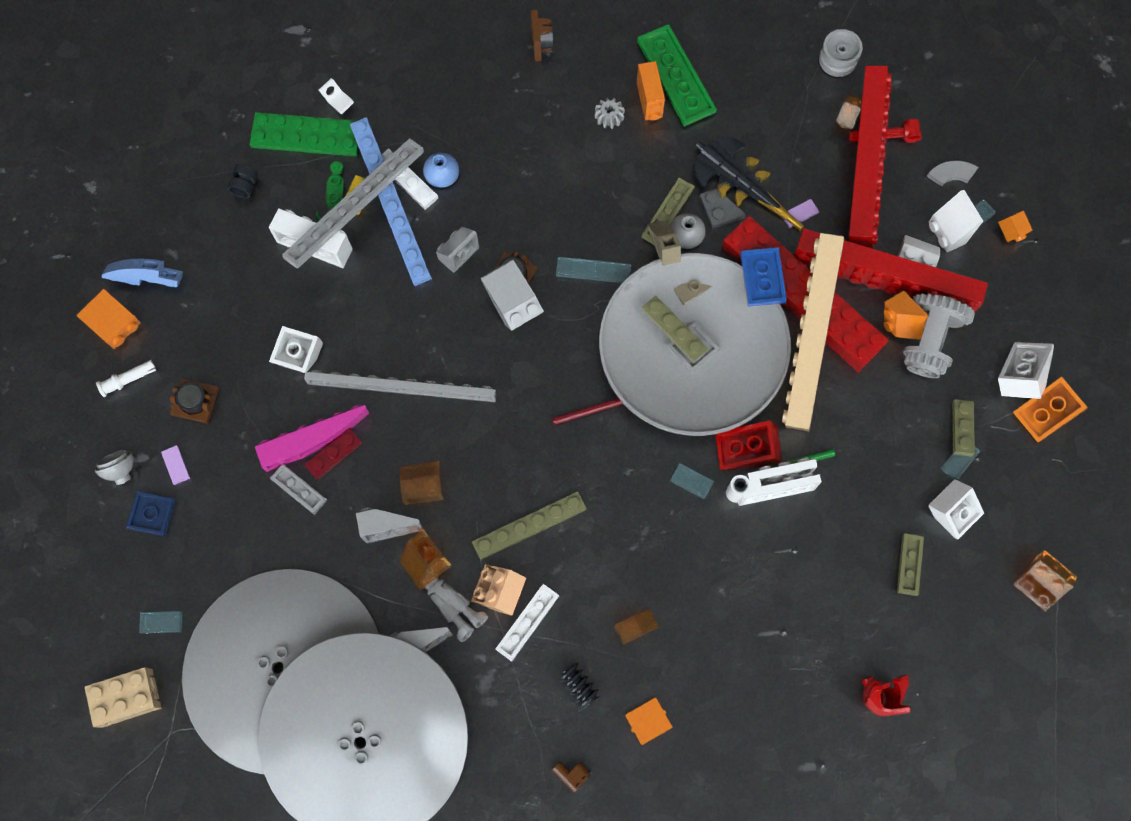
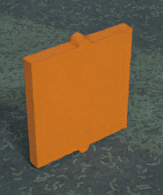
(648, 721)

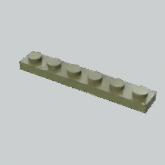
(529, 525)

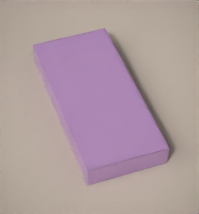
(803, 212)
(175, 465)

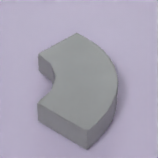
(952, 171)

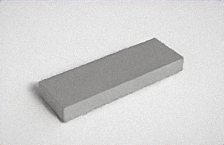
(298, 489)

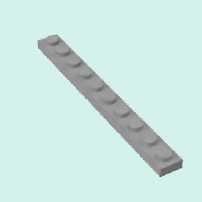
(352, 203)
(392, 384)

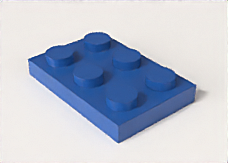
(763, 277)

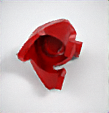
(884, 700)

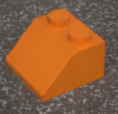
(904, 317)

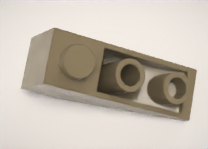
(665, 242)

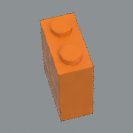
(650, 91)
(109, 319)

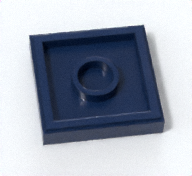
(151, 513)

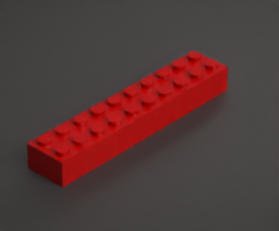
(870, 156)
(895, 273)
(847, 331)

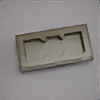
(689, 291)

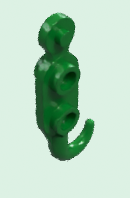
(335, 187)

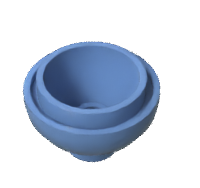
(441, 175)

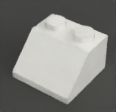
(919, 251)
(296, 350)
(956, 508)

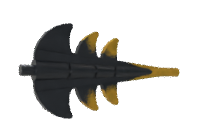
(718, 160)

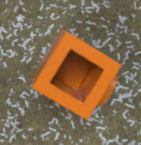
(1015, 227)

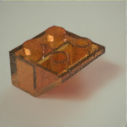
(423, 559)
(1045, 580)

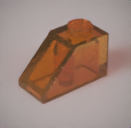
(849, 112)
(636, 627)

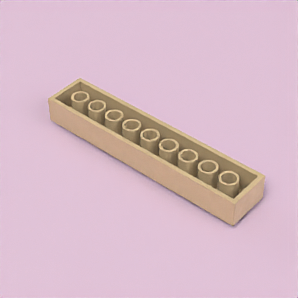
(814, 333)

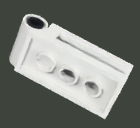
(749, 488)

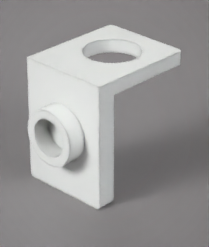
(338, 98)

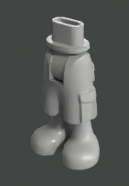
(452, 604)

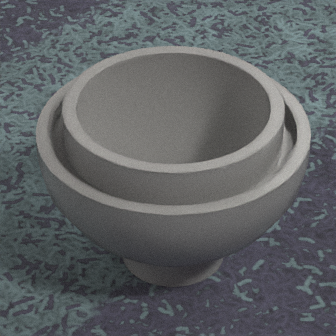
(688, 237)
(115, 466)

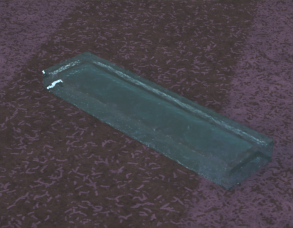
(592, 270)

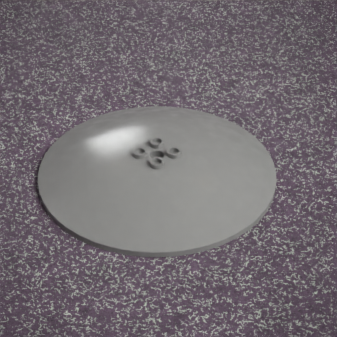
(725, 385)
(240, 641)
(373, 691)

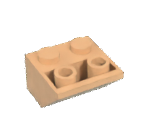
(498, 589)

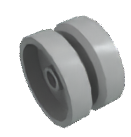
(840, 53)

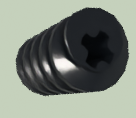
(579, 686)

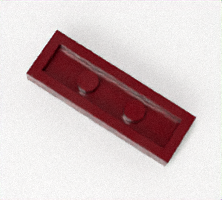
(333, 454)

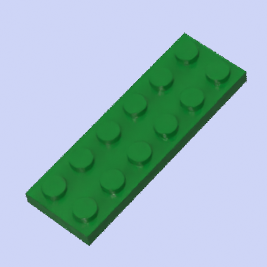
(677, 75)
(303, 134)

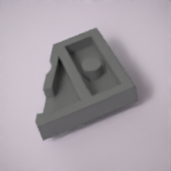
(719, 209)

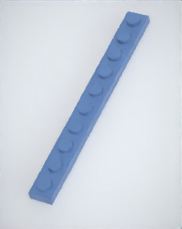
(392, 205)

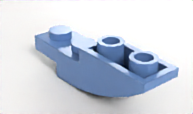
(135, 270)

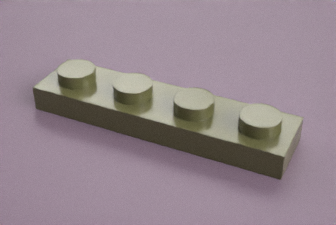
(671, 205)
(675, 329)

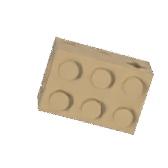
(122, 697)

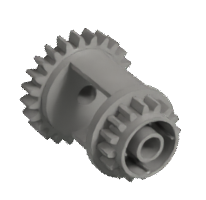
(942, 313)

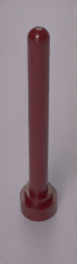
(586, 411)

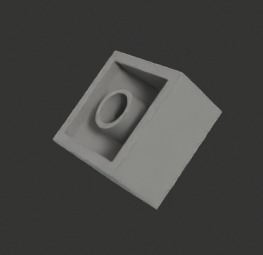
(458, 248)

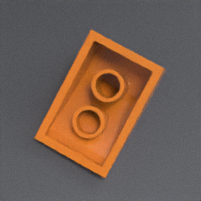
(1054, 409)

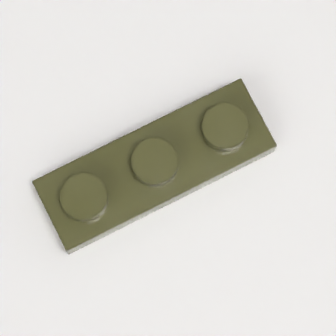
(963, 428)
(910, 564)

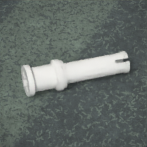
(118, 381)

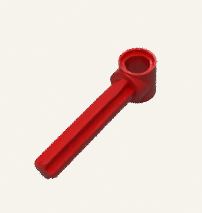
(909, 131)

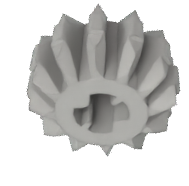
(616, 113)

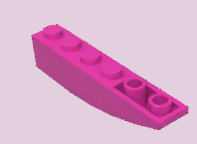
(307, 440)

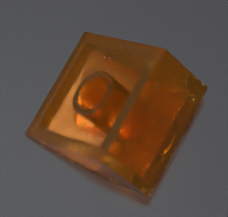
(421, 483)

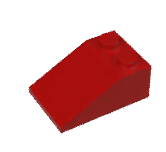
(749, 446)

